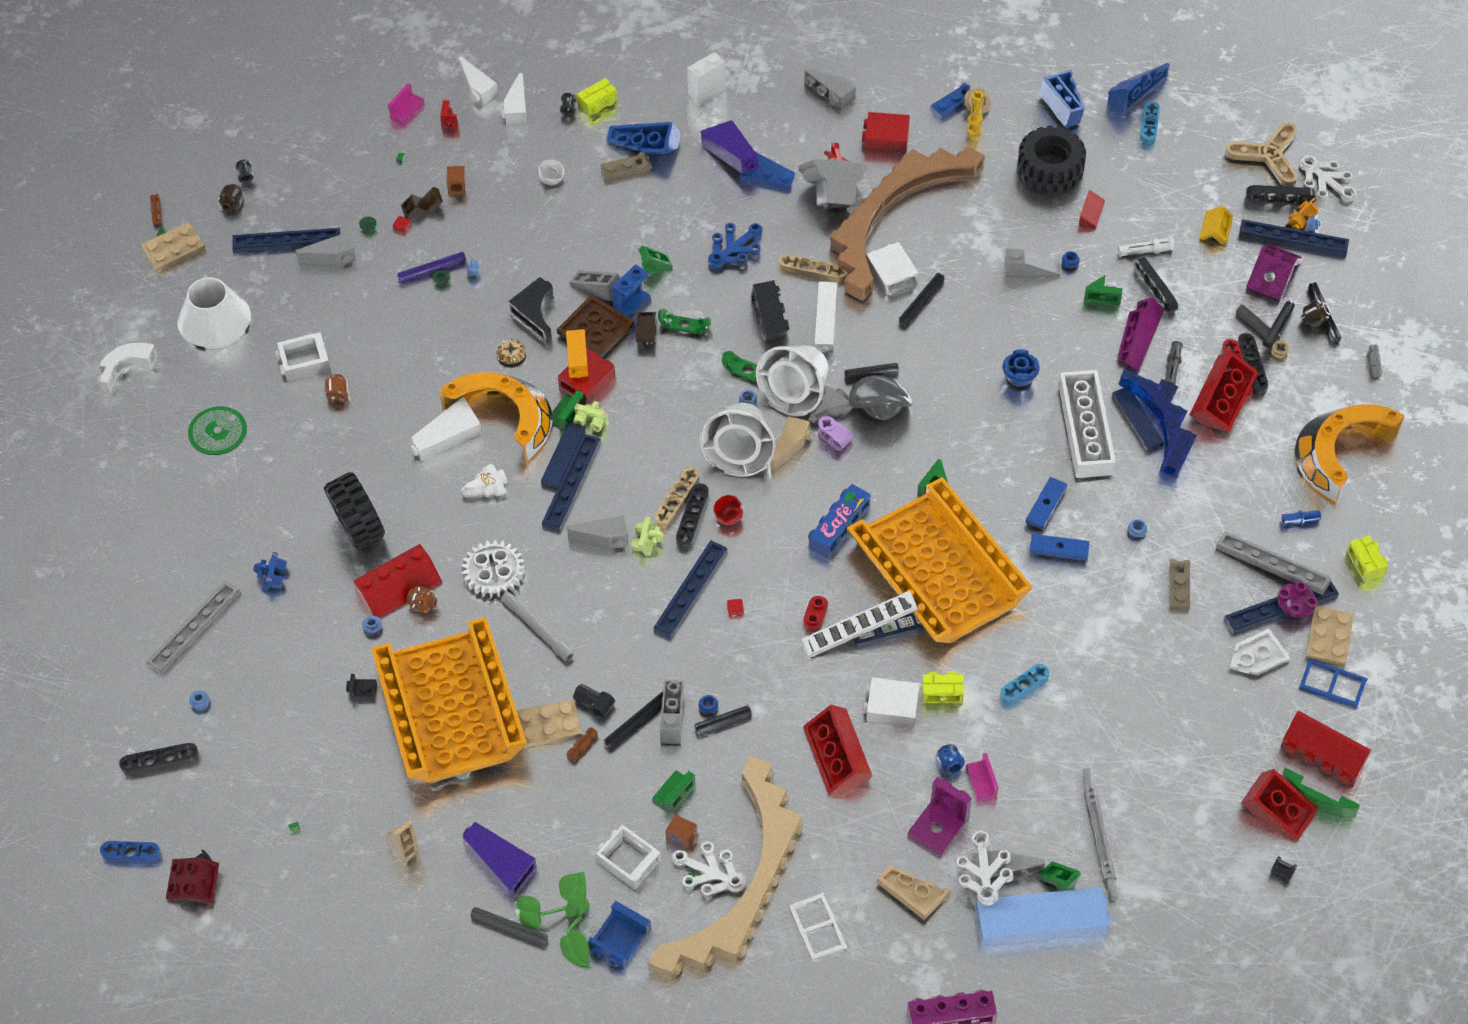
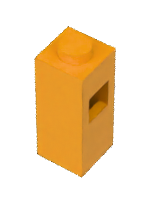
(577, 353)

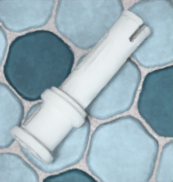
(1146, 247)

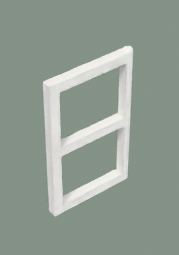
(803, 932)

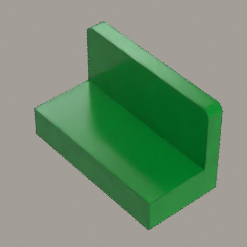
(564, 411)
(674, 790)

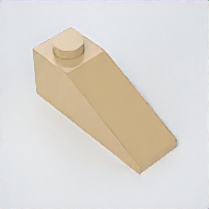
(791, 441)
(402, 841)

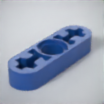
(138, 857)

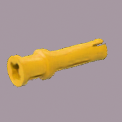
(975, 119)

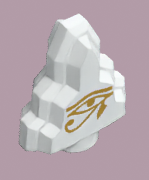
(486, 483)

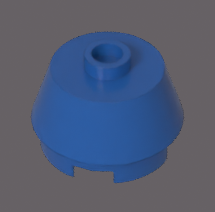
(1020, 368)

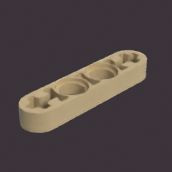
(812, 271)
(674, 496)

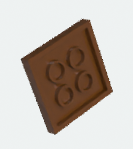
(601, 322)

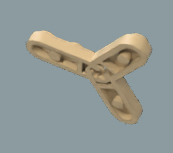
(1258, 152)

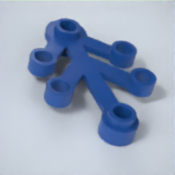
(755, 231)

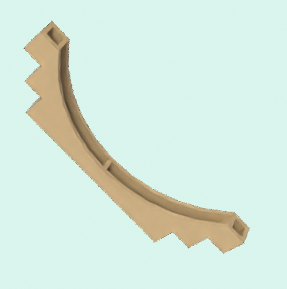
(729, 934)

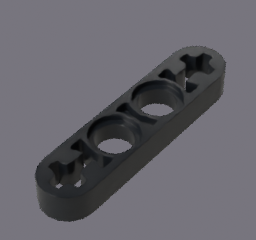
(1260, 193)
(1155, 284)
(1255, 363)
(689, 515)
(158, 755)

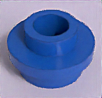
(1070, 259)
(708, 699)

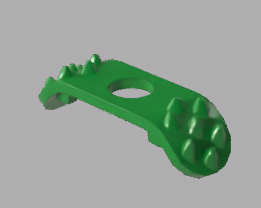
(672, 322)
(736, 364)

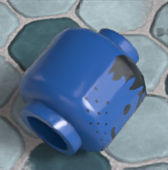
(950, 759)

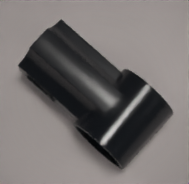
(598, 702)

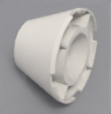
(216, 325)
(792, 378)
(737, 453)

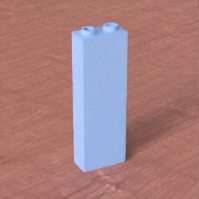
(1043, 917)

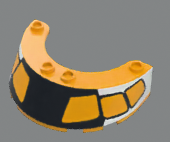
(533, 406)
(1316, 443)

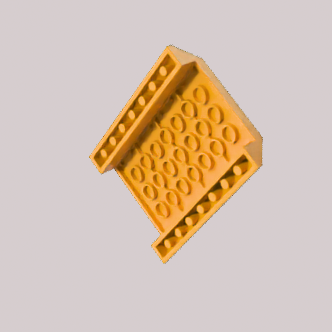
(944, 561)
(450, 704)

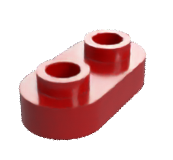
(815, 612)

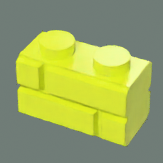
(597, 97)
(1367, 558)
(942, 687)

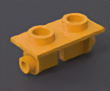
(1307, 210)

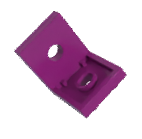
(1280, 263)
(948, 810)

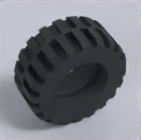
(1046, 175)
(354, 510)

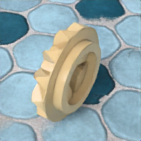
(986, 99)
(518, 351)

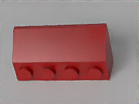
(1224, 392)
(390, 583)
(1325, 748)
(837, 750)

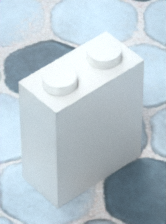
(706, 78)
(892, 268)
(891, 702)

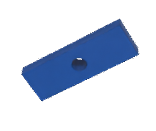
(1046, 503)
(1068, 547)

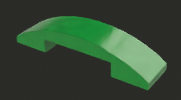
(1342, 808)

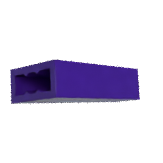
(730, 146)
(500, 858)

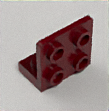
(192, 880)

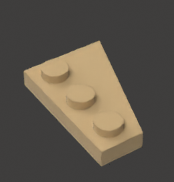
(915, 894)

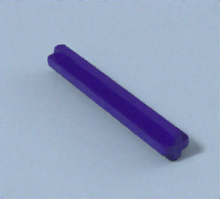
(431, 267)

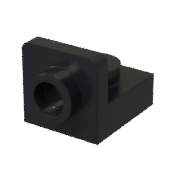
(361, 688)

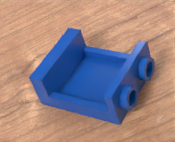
(628, 292)
(620, 935)

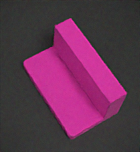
(404, 105)
(982, 779)

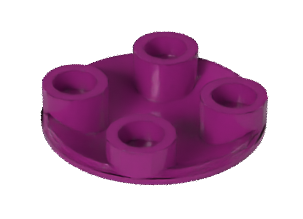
(1297, 599)

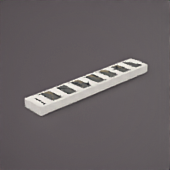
(859, 624)

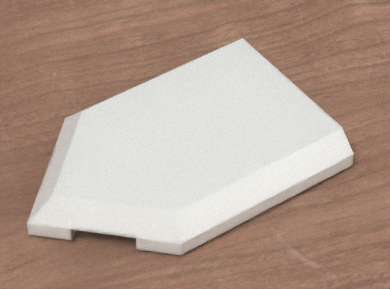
(1258, 654)

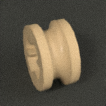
(1281, 344)

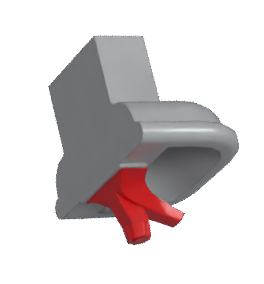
(833, 178)

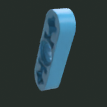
(1149, 128)
(1022, 692)

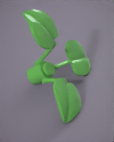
(573, 889)

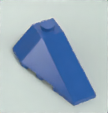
(1135, 88)
(647, 138)

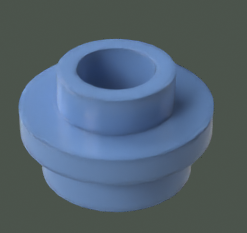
(1313, 224)
(472, 268)
(748, 394)
(1137, 523)
(374, 629)
(201, 704)

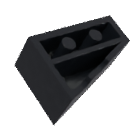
(769, 310)

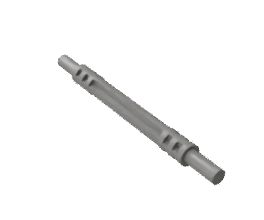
(1100, 834)

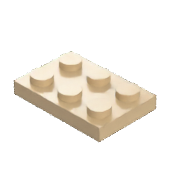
(173, 247)
(1329, 636)
(550, 723)

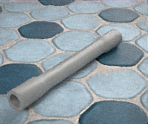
(558, 647)

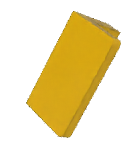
(1217, 224)

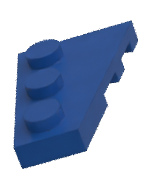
(770, 174)

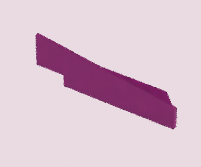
(1139, 332)

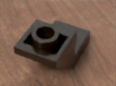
(417, 206)
(646, 328)

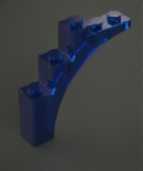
(1169, 416)

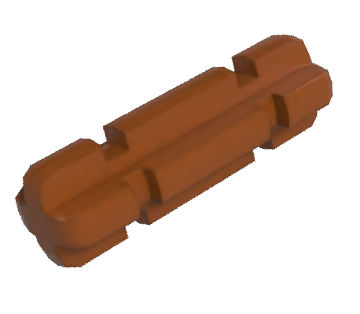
(155, 209)
(582, 743)

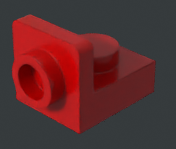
(447, 118)

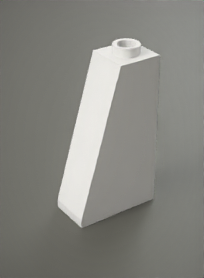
(826, 316)
(446, 431)

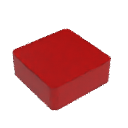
(401, 224)
(735, 607)

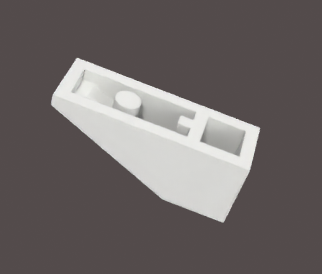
(480, 86)
(514, 103)

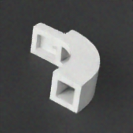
(123, 358)

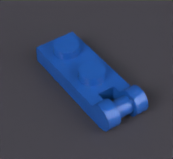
(951, 102)

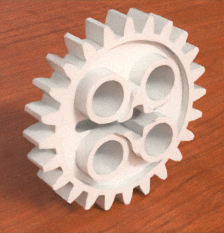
(474, 572)

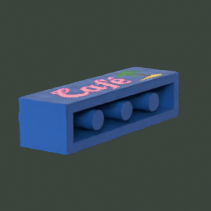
(842, 514)

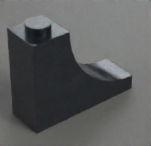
(530, 305)

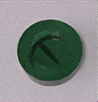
(368, 225)
(441, 279)

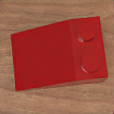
(1279, 804)

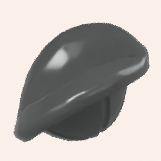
(879, 396)

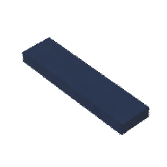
(1138, 419)
(562, 455)

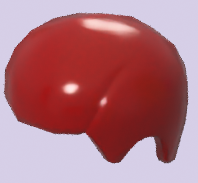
(728, 509)

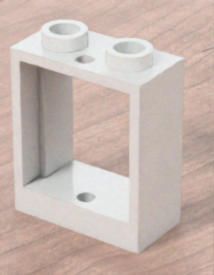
(304, 369)
(642, 871)

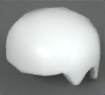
(551, 172)

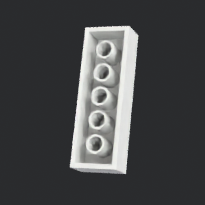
(1086, 424)

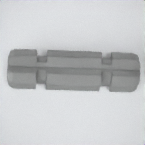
(1375, 360)

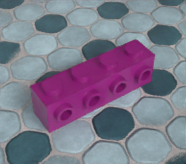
(955, 1009)

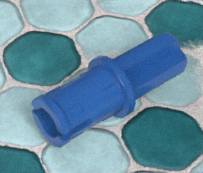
(1300, 517)

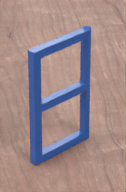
(1329, 694)

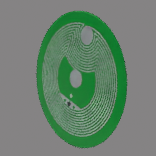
(217, 430)

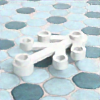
(1311, 165)
(985, 871)
(710, 872)

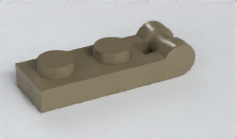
(626, 167)
(1179, 584)

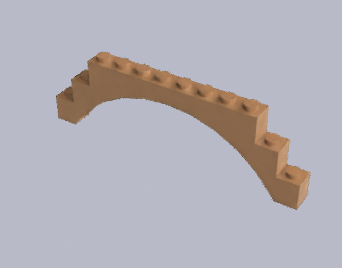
(909, 174)

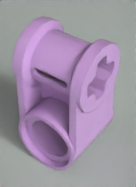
(834, 433)

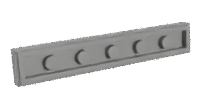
(1273, 562)
(193, 628)

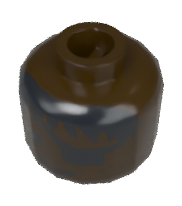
(231, 197)
(1315, 314)

